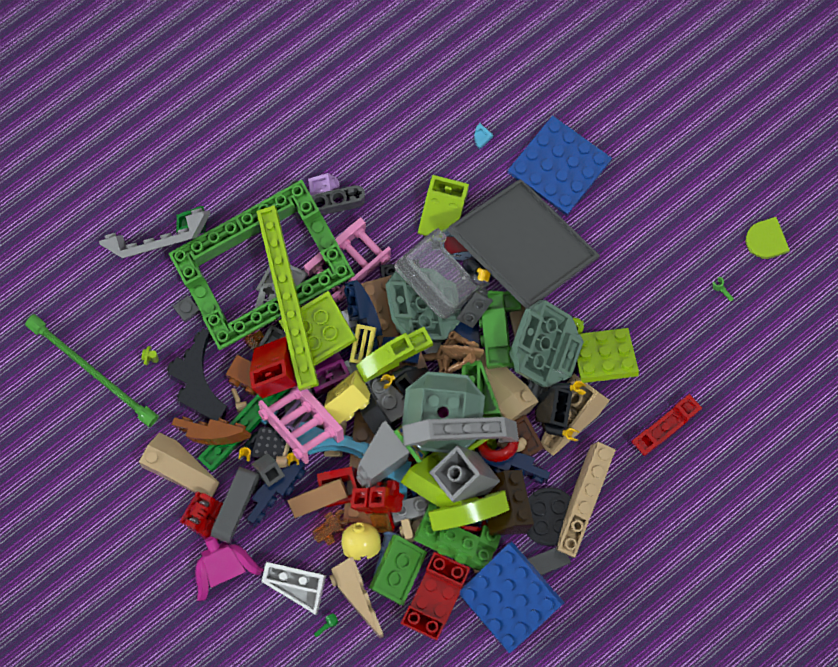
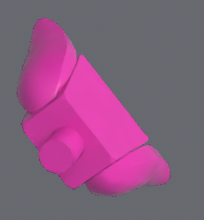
(220, 564)

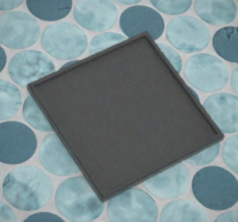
(523, 243)

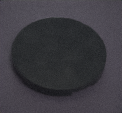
(548, 514)

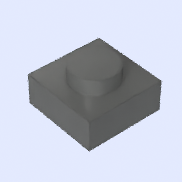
(186, 309)

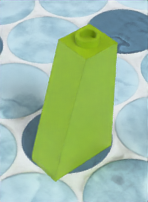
(422, 482)

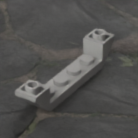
(195, 225)
(460, 429)

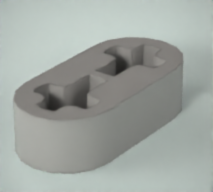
(261, 297)

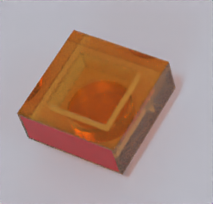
(382, 522)

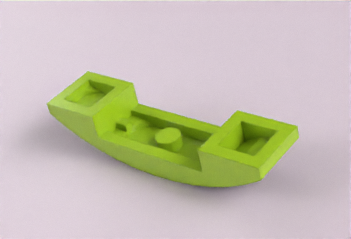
(468, 512)

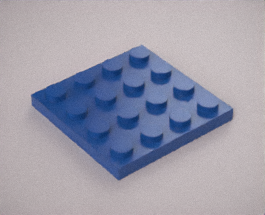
(560, 165)
(511, 597)

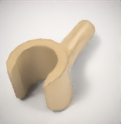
(239, 405)
(282, 460)

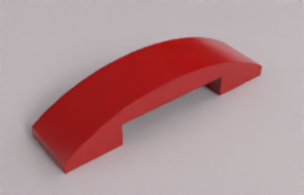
(667, 425)

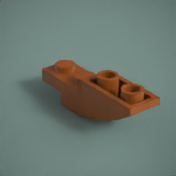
(213, 433)

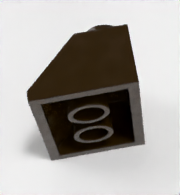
(519, 516)

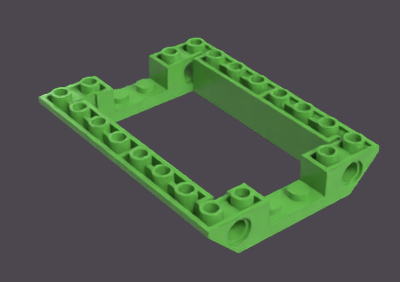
(240, 228)

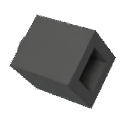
(268, 469)

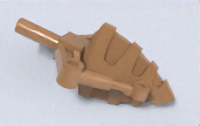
(450, 351)

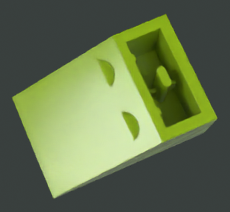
(442, 204)

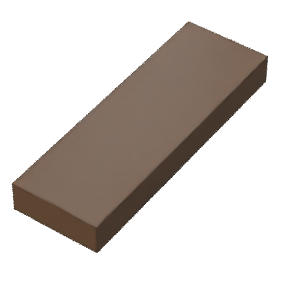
(318, 498)

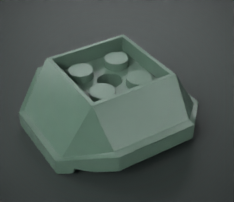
(411, 312)
(546, 344)
(442, 390)

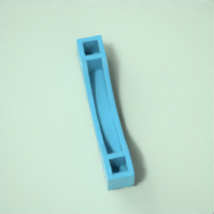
(348, 446)

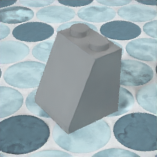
(382, 457)
(464, 475)

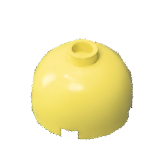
(361, 541)

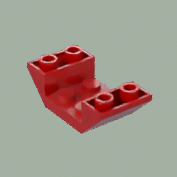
(436, 596)

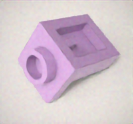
(323, 184)

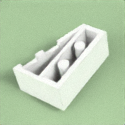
(296, 584)

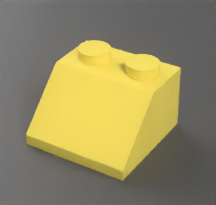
(347, 398)

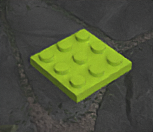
(325, 327)
(607, 356)

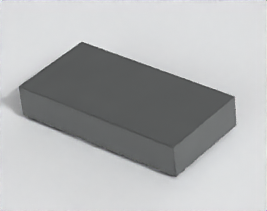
(549, 561)

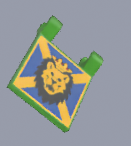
(418, 454)

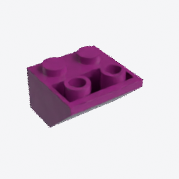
(330, 374)

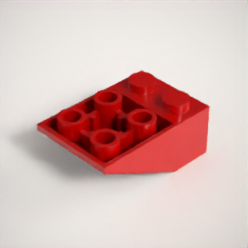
(272, 368)

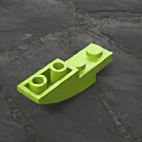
(392, 353)

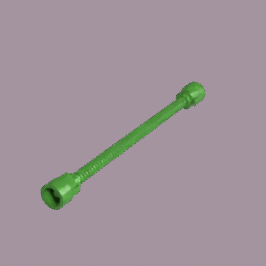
(145, 414)

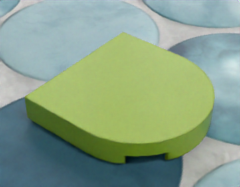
(766, 239)

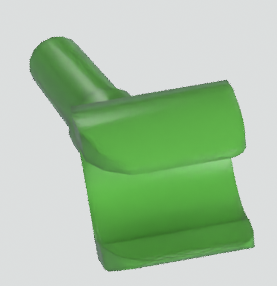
(721, 288)

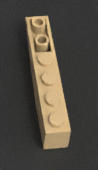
(584, 497)

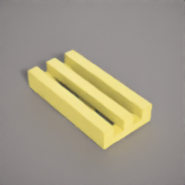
(363, 343)

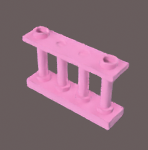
(356, 230)
(320, 417)

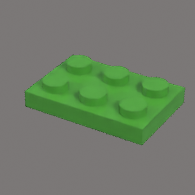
(398, 570)

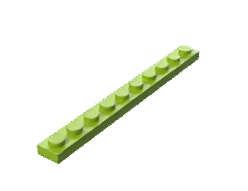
(287, 298)

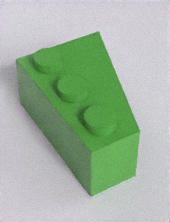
(479, 377)

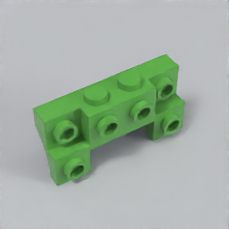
(496, 329)
(458, 543)

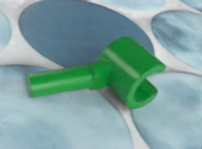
(331, 622)

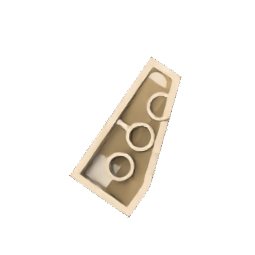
(511, 393)
(582, 412)
(173, 462)
(350, 584)

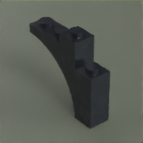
(190, 373)

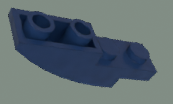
(362, 309)
(520, 462)
(266, 496)

